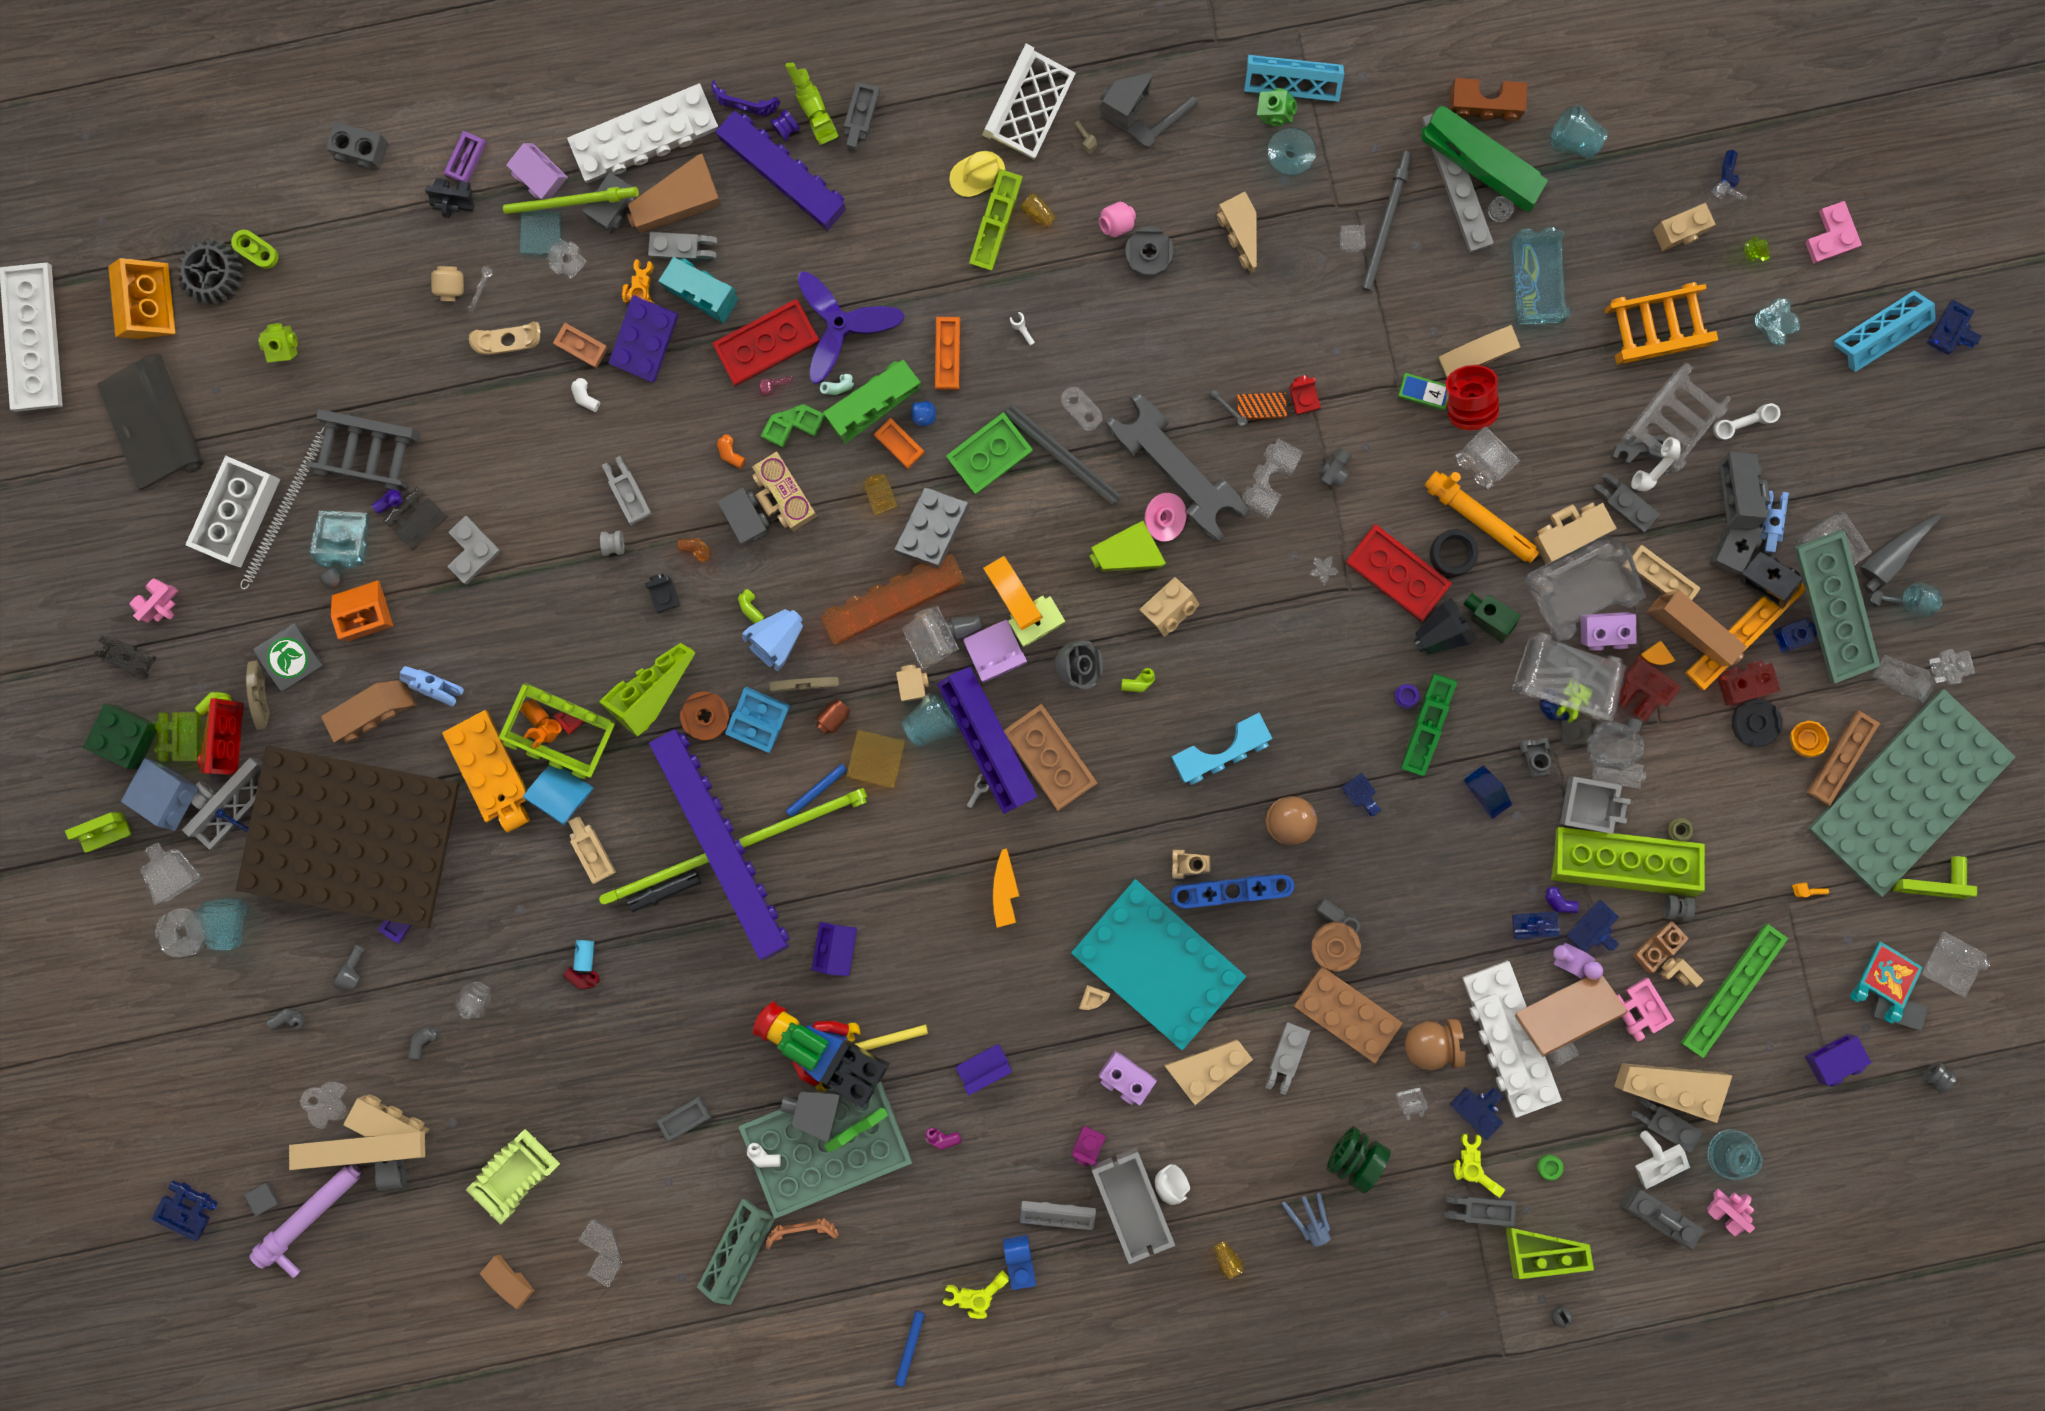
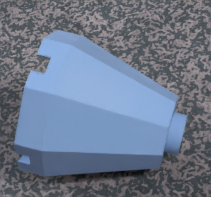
(774, 637)

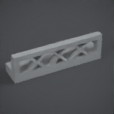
(221, 800)

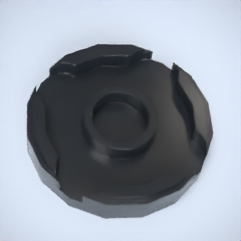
(1757, 722)

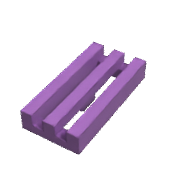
(473, 161)

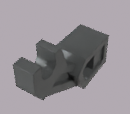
(1637, 448)

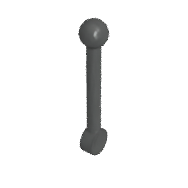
(1242, 421)

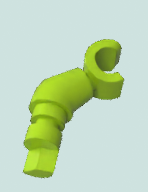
(812, 105)

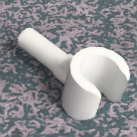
(1021, 327)

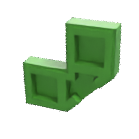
(782, 423)
(850, 1132)

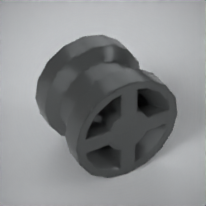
(1939, 1077)

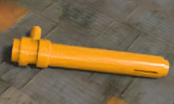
(1451, 494)

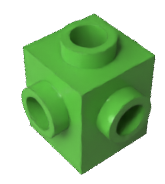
(1276, 107)

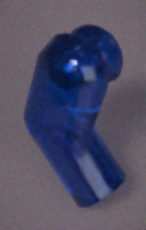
(1728, 168)
(1550, 711)

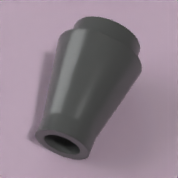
(963, 626)

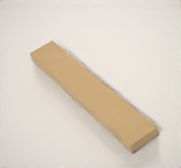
(357, 1151)

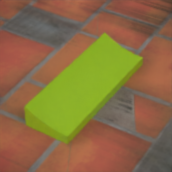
(1629, 862)

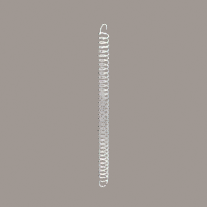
(279, 510)

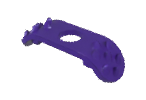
(762, 108)

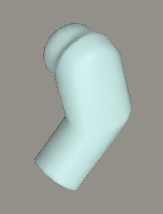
(837, 388)

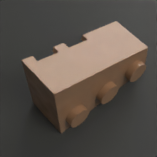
(368, 710)

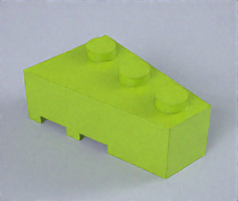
(1545, 1255)

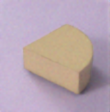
(1093, 998)

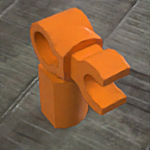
(545, 729)

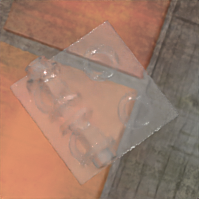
(1954, 964)

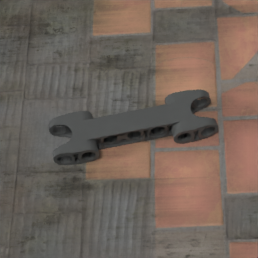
(1148, 437)

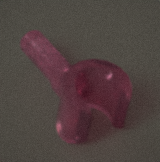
(766, 385)

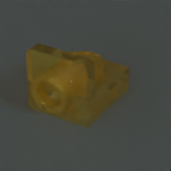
(879, 493)

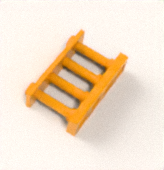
(1653, 346)

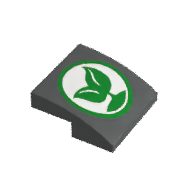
(288, 656)

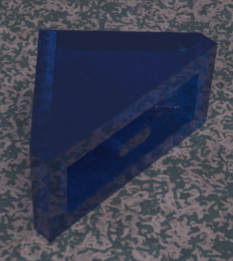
(1488, 791)

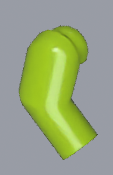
(1141, 683)

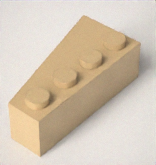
(1683, 1089)

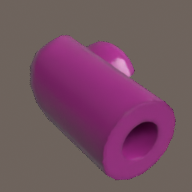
(941, 1140)

